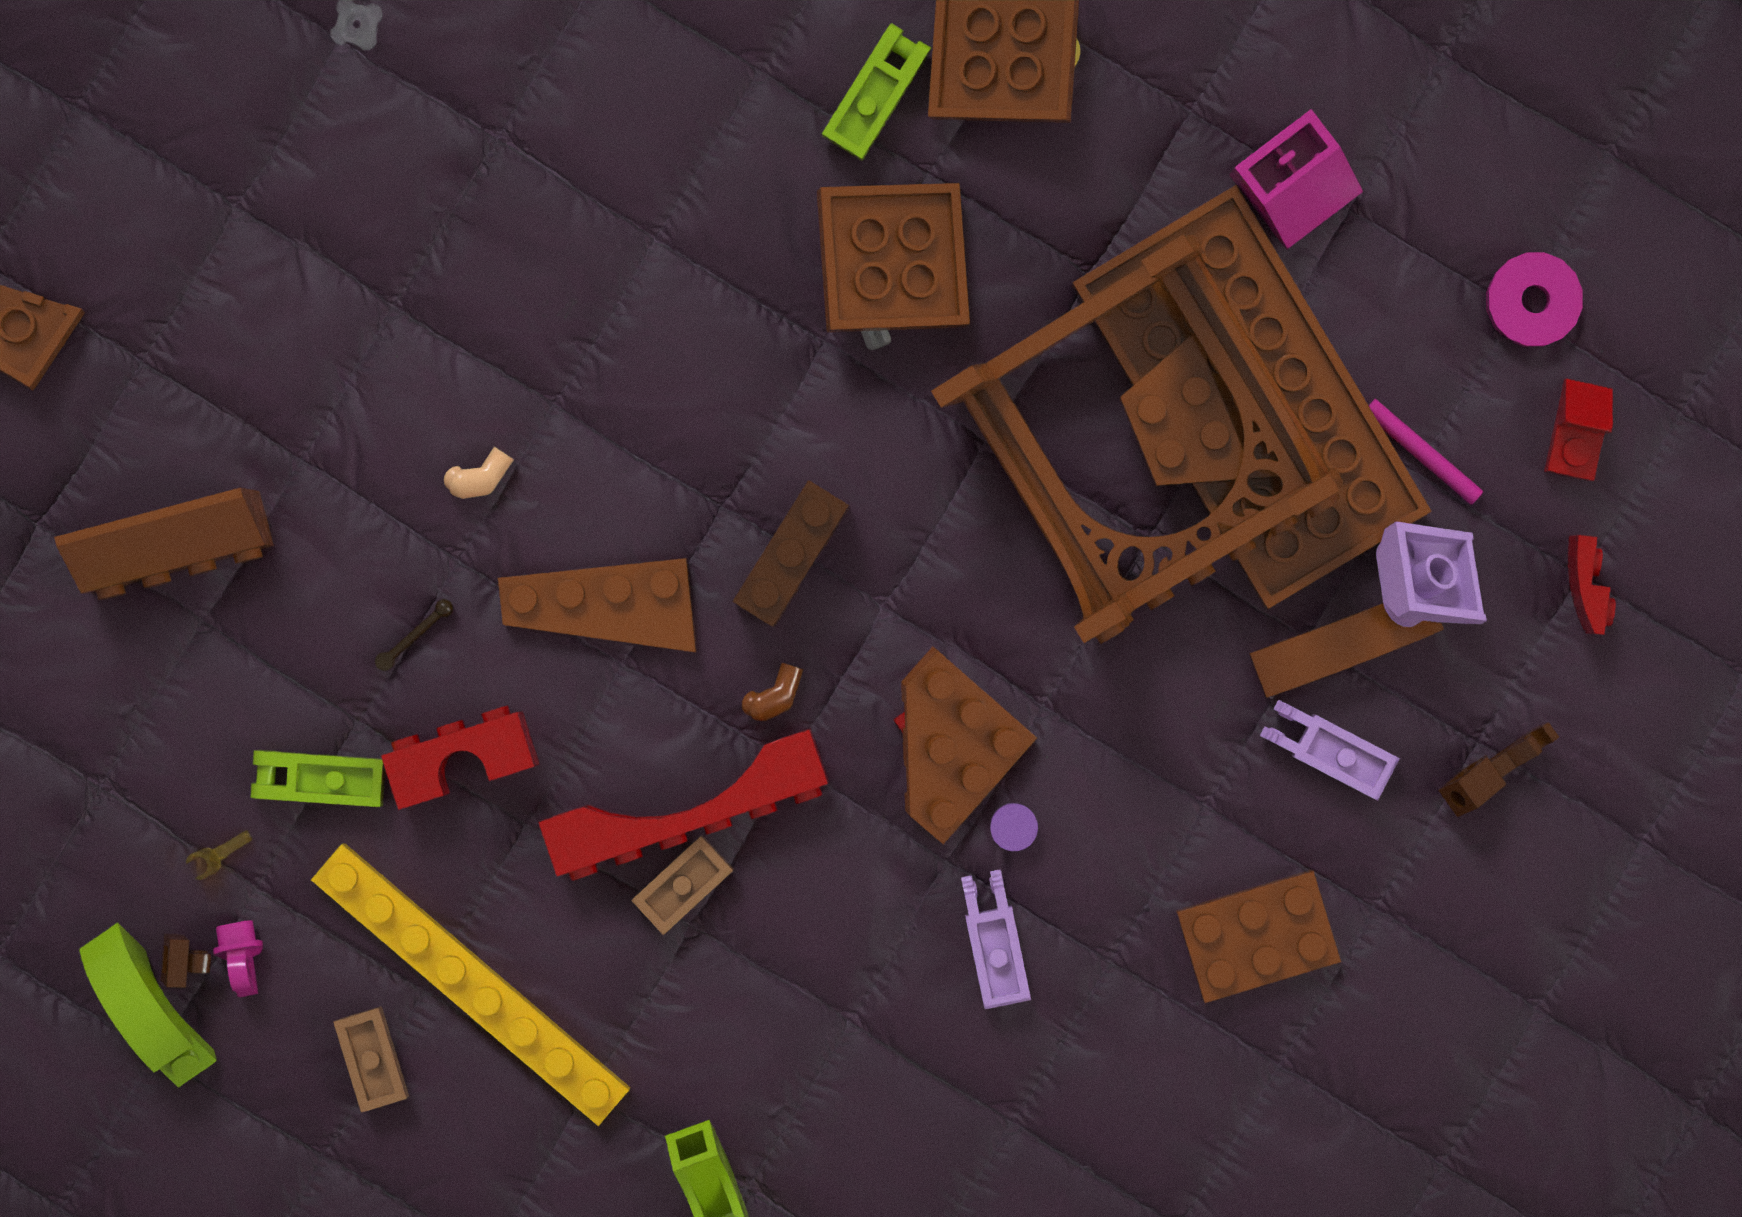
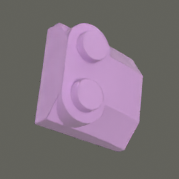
(1429, 575)

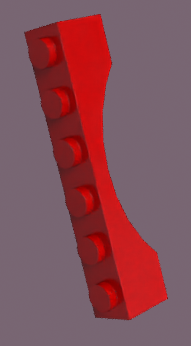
(592, 835)

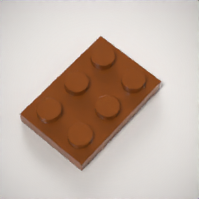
(1258, 936)

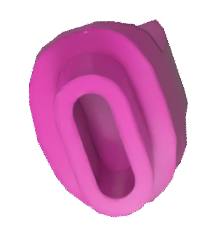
(238, 947)

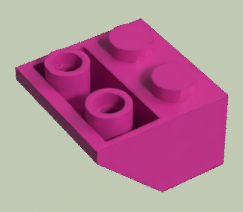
(1297, 179)

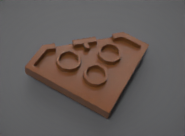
(953, 744)

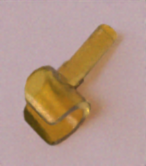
(215, 856)

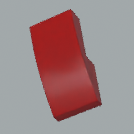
(1590, 601)

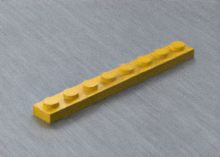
(470, 984)

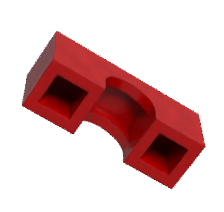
(418, 767)

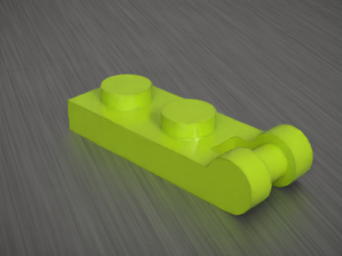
(875, 93)
(320, 778)

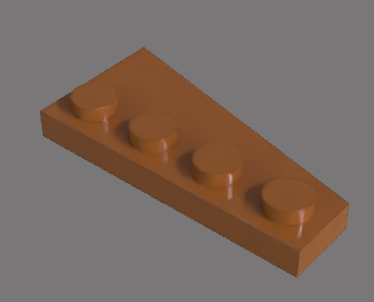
(32, 334)
(615, 603)

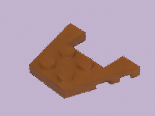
(1185, 422)

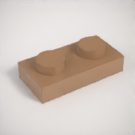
(682, 885)
(371, 1059)

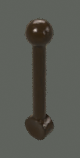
(386, 660)

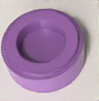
(1013, 827)

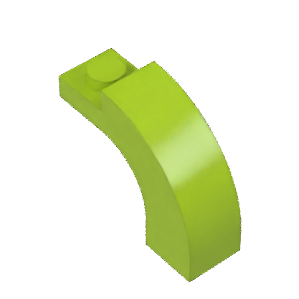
(139, 1008)
(705, 1172)

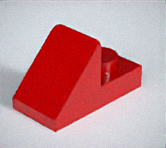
(1579, 429)

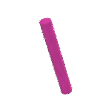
(1425, 453)

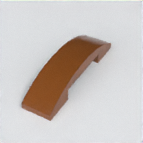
(1333, 648)

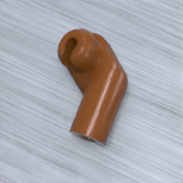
(774, 700)

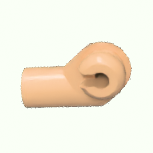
(478, 481)

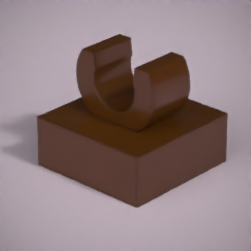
(179, 960)

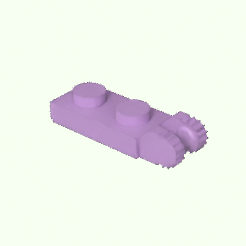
(1335, 752)
(995, 946)

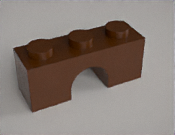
(791, 553)

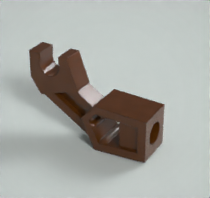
(1485, 776)

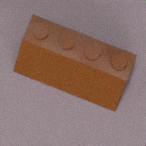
(166, 542)

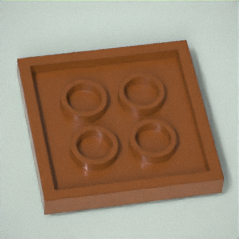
(1003, 60)
(893, 257)

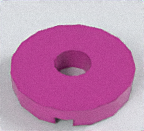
(1562, 295)

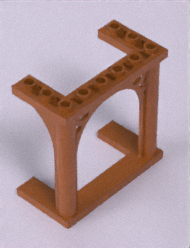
(1101, 589)

